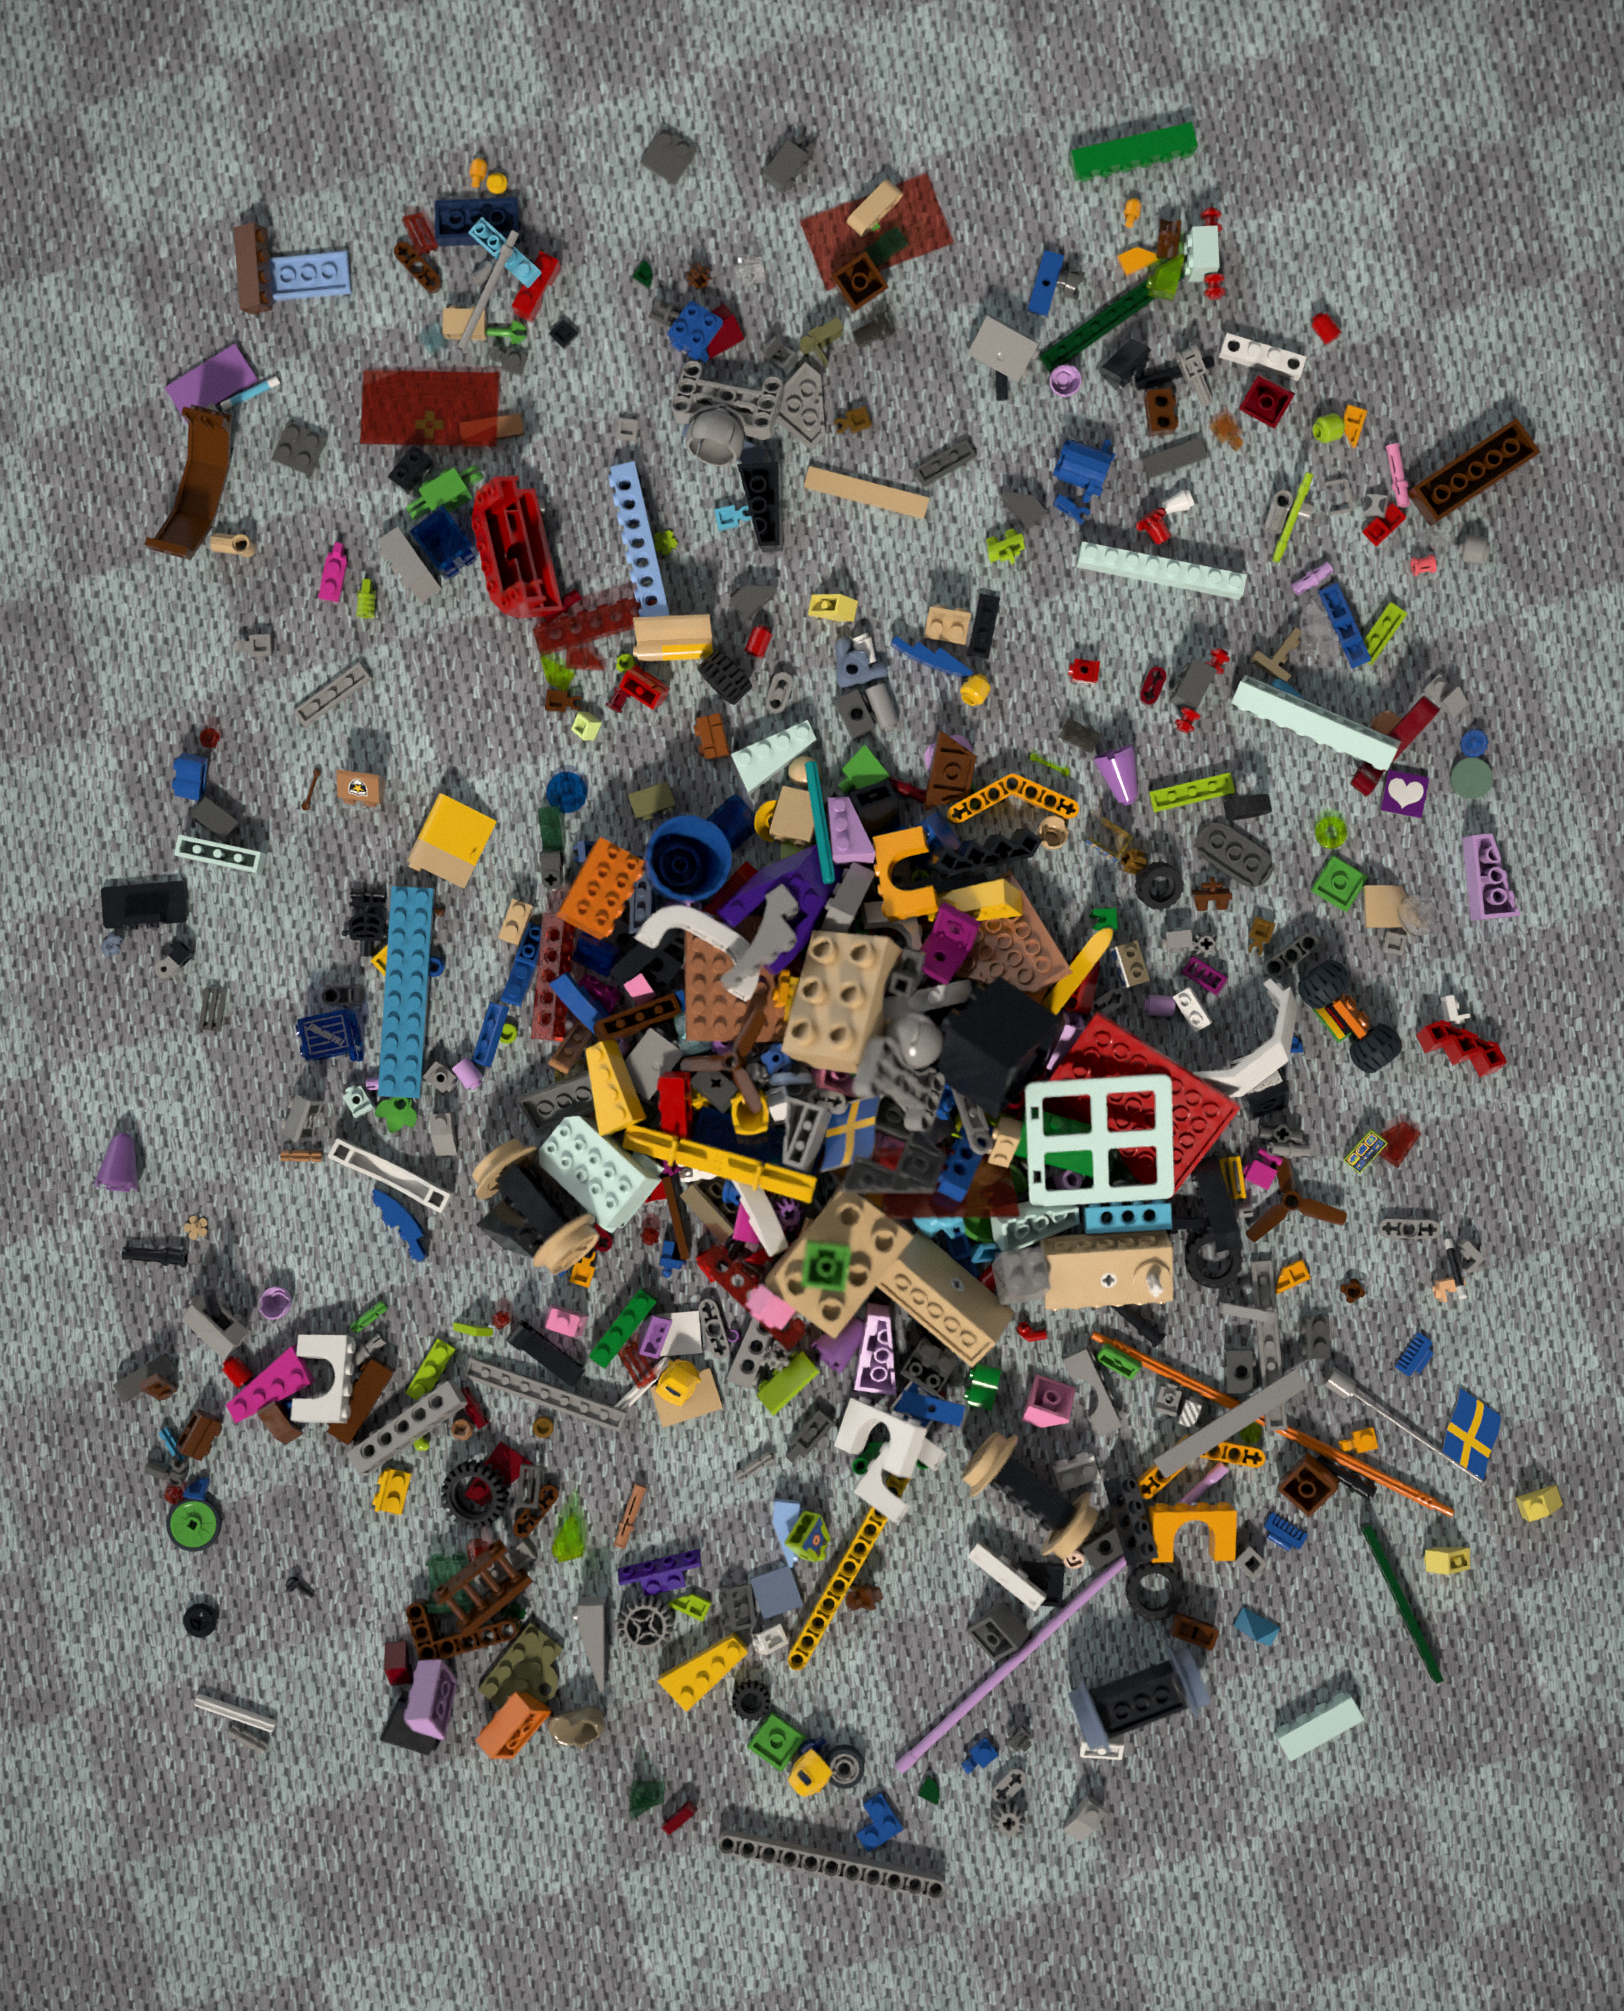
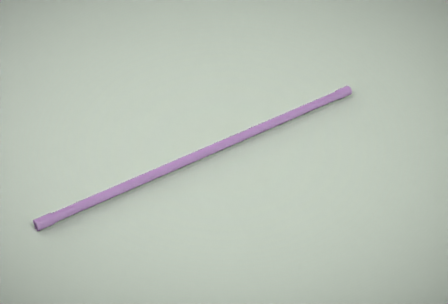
(911, 1756)

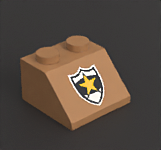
(360, 787)

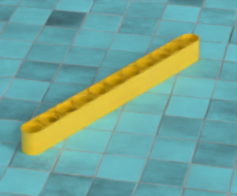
(846, 1576)

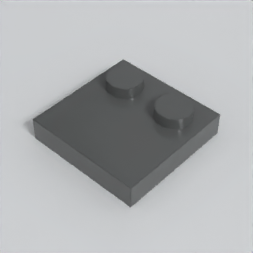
(668, 156)

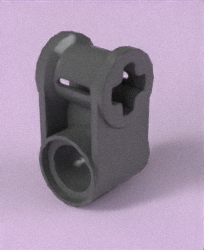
(551, 865)
(344, 995)

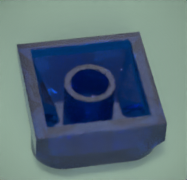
(734, 821)

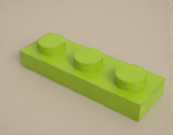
(1383, 630)
(431, 1369)

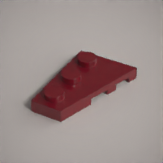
(508, 1463)

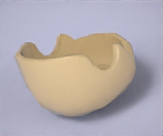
(797, 771)
(1052, 832)

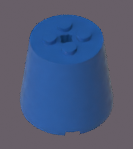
(700, 852)

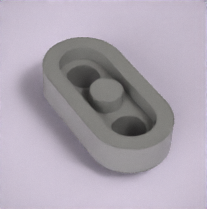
(779, 693)

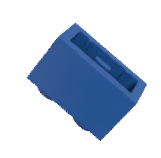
(937, 834)

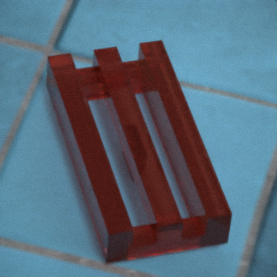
(425, 248)
(628, 1350)

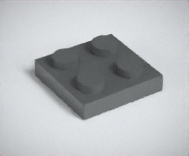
(299, 449)

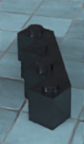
(994, 852)

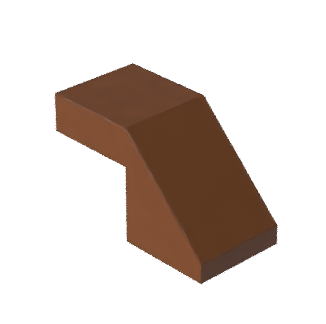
(278, 1422)

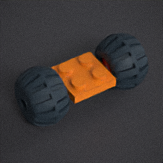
(1374, 1046)

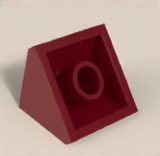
(728, 335)
(1266, 401)

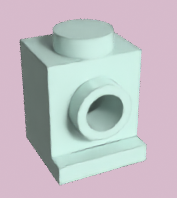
(365, 1104)

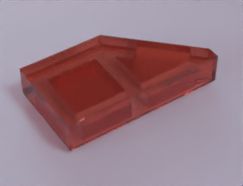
(582, 660)

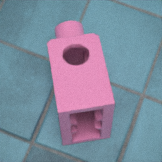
(565, 1321)

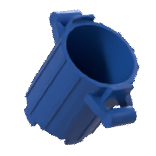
(1084, 466)

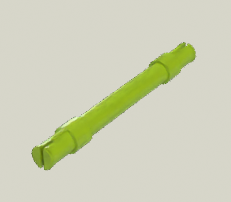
(1302, 492)

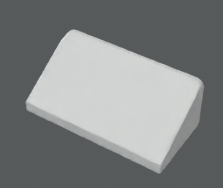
(1116, 1745)

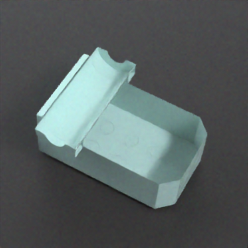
(599, 1171)

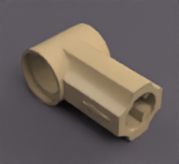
(231, 544)

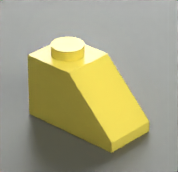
(833, 607)
(1539, 1503)
(1447, 1559)

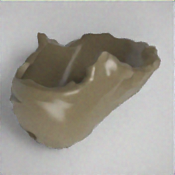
(577, 1727)

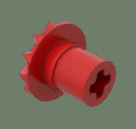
(1155, 526)

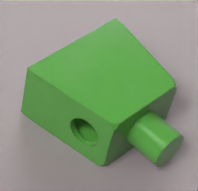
(862, 771)

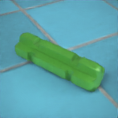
(368, 1317)

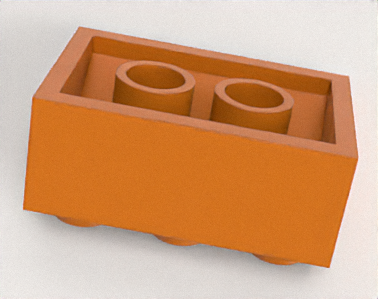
(512, 1726)

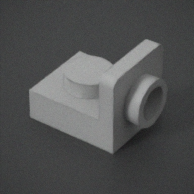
(1468, 1251)

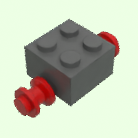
(1193, 685)

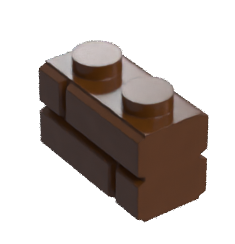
(199, 1434)

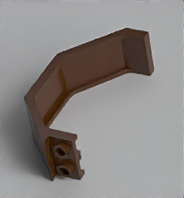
(200, 484)

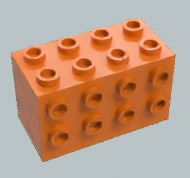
(601, 889)

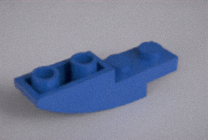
(524, 967)
(398, 1214)

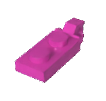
(333, 574)

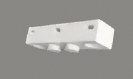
(1262, 357)
(1007, 1575)

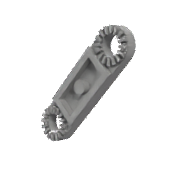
(974, 1123)

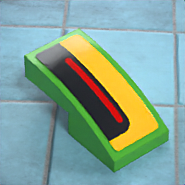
(1333, 1022)

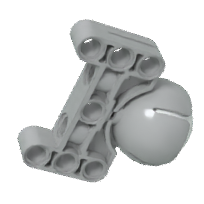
(899, 1068)

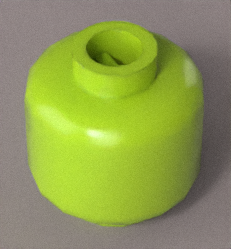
(1328, 428)

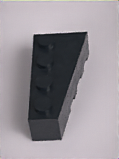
(764, 499)
(1216, 1204)

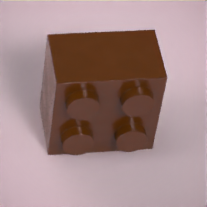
(858, 282)
(1308, 1484)

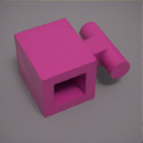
(1261, 1173)

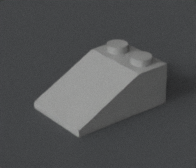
(302, 1118)

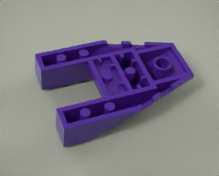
(804, 881)

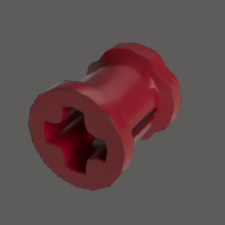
(617, 700)

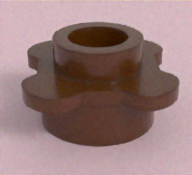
(1358, 1291)

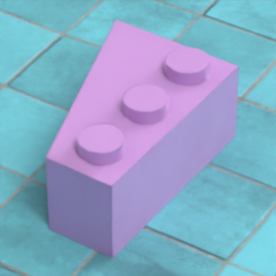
(846, 834)

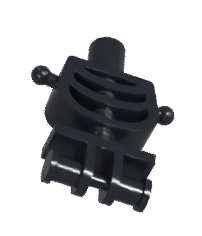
(366, 941)

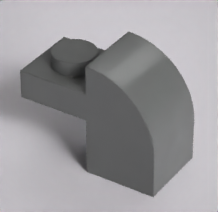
(910, 973)

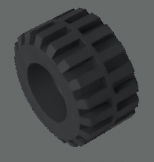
(725, 677)

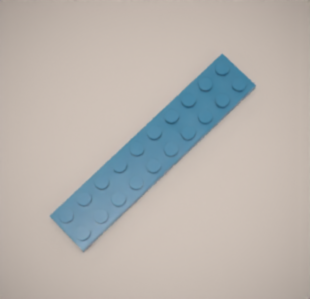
(406, 992)

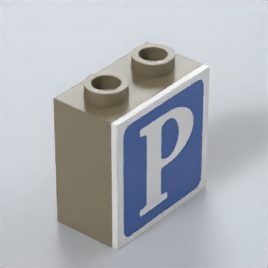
(1129, 964)

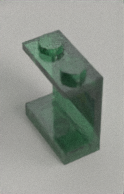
(440, 1571)

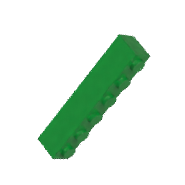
(1133, 152)

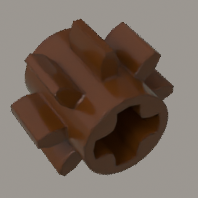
(698, 275)

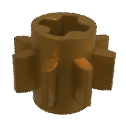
(1133, 861)

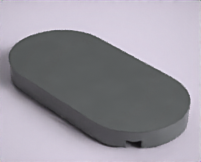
(1234, 854)

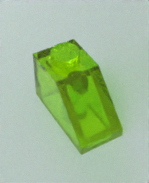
(1165, 279)
(568, 1543)

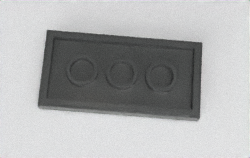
(561, 1099)

